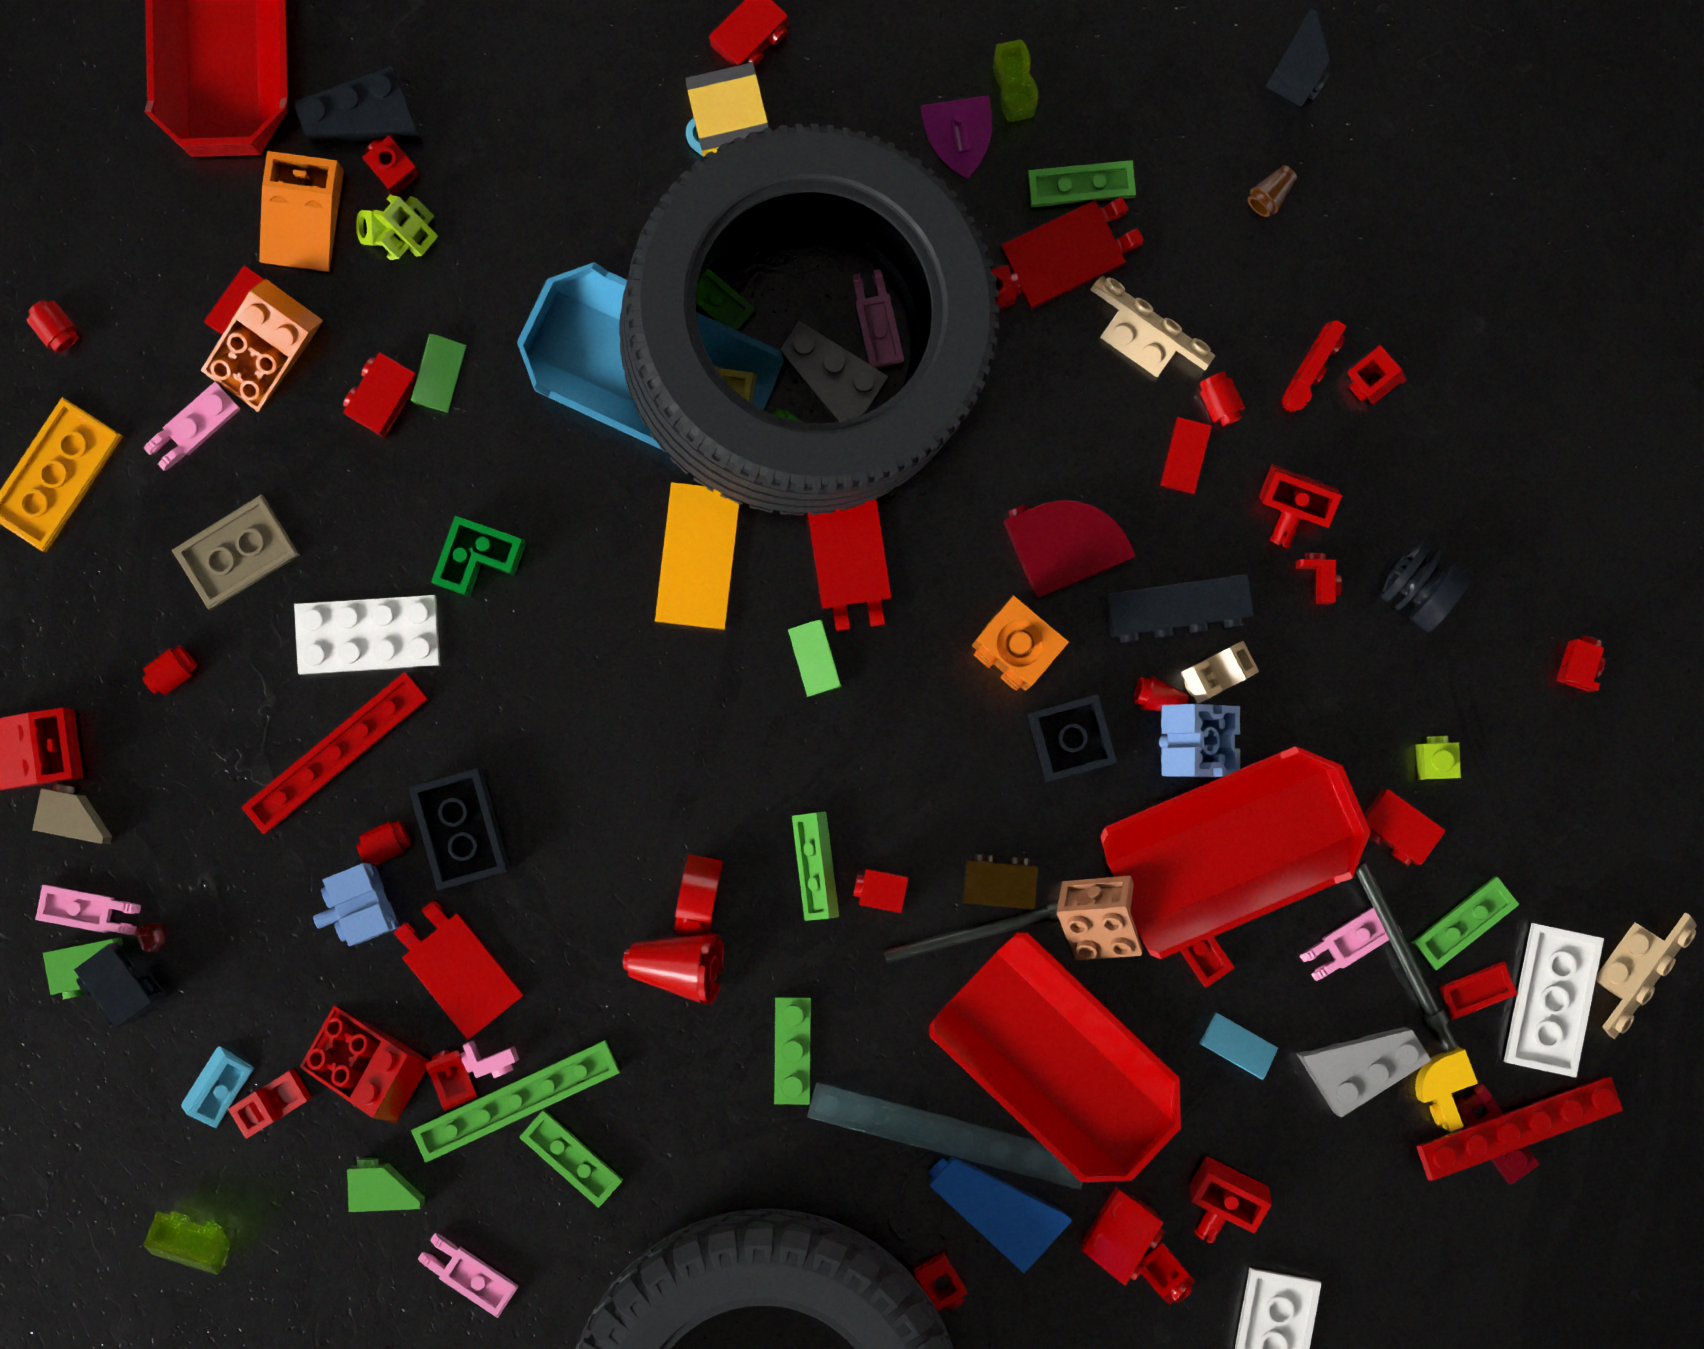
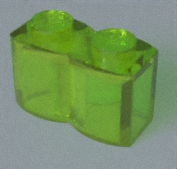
(1012, 74)

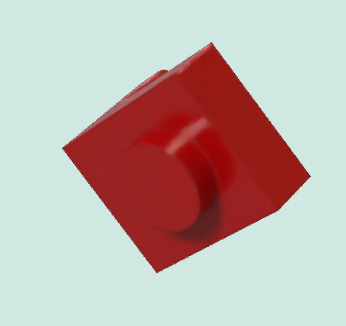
(1327, 582)
(450, 1079)

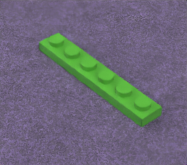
(515, 1101)

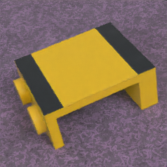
(726, 105)

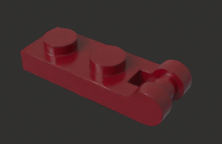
(1511, 1165)

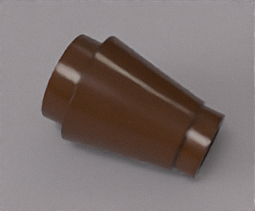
(1272, 191)

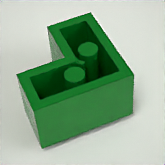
(470, 547)

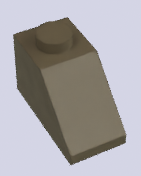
(69, 815)

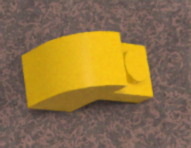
(1439, 1079)

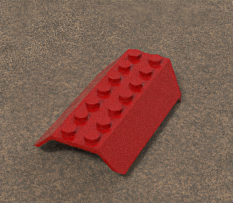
(217, 73)
(1237, 848)
(1061, 1063)

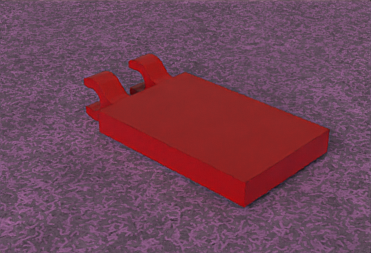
(1069, 251)
(850, 562)
(458, 971)

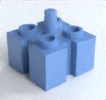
(1199, 740)
(359, 904)

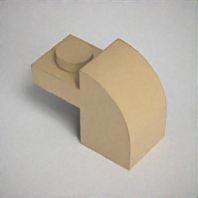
(1219, 672)

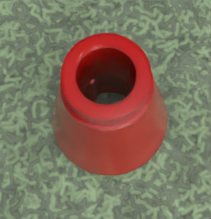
(1153, 693)

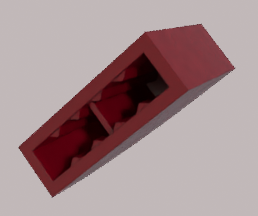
(1065, 543)

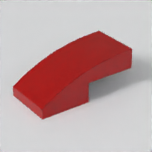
(270, 1103)

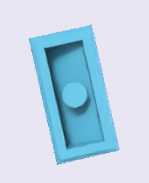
(1239, 1046)
(216, 1087)

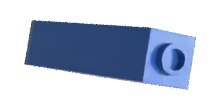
(1005, 1215)

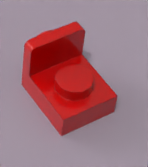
(1167, 1275)

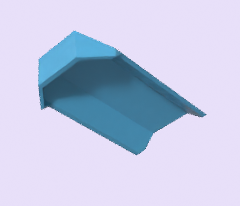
(576, 354)

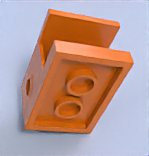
(1018, 645)

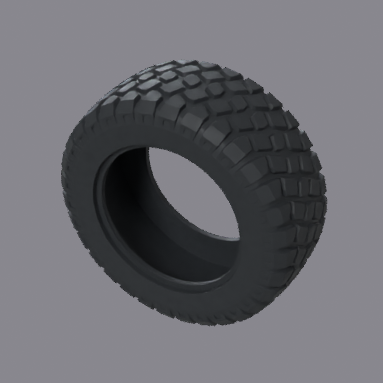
(765, 1261)

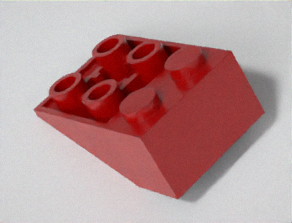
(39, 749)
(364, 1065)
(1123, 1235)

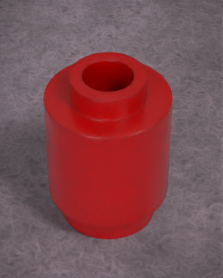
(52, 326)
(1221, 399)
(169, 670)
(383, 842)

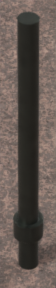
(973, 933)
(1434, 1015)

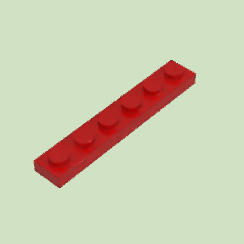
(334, 753)
(1519, 1128)

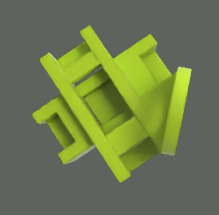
(384, 224)

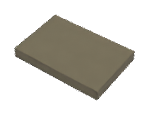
(235, 552)

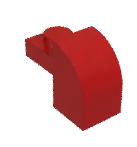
(697, 895)

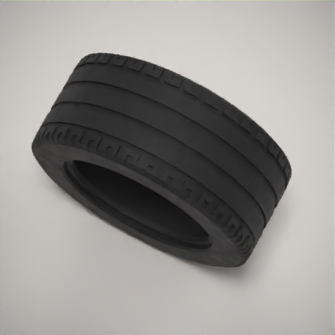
(829, 185)

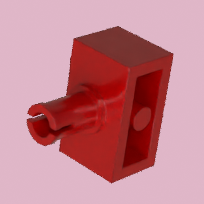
(1298, 500)
(1228, 1197)

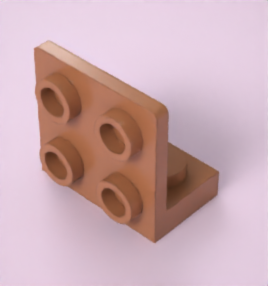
(1099, 918)

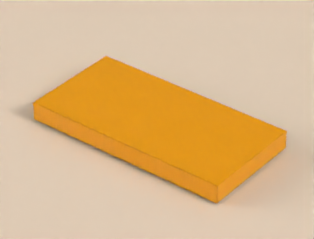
(55, 474)
(697, 557)

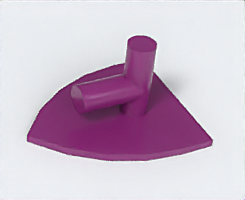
(959, 132)

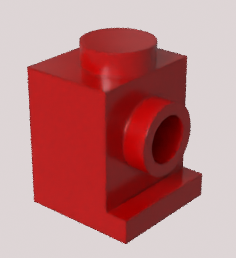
(1375, 364)
(1582, 663)
(941, 1267)

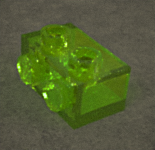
(187, 1242)

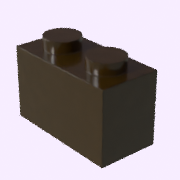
(1000, 882)

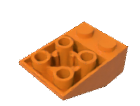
(299, 210)
(265, 347)

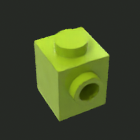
(1438, 759)

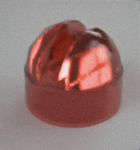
(150, 937)

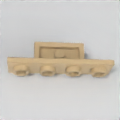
(1144, 334)
(1637, 967)

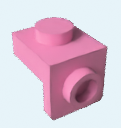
(497, 1064)

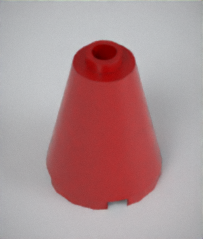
(679, 965)

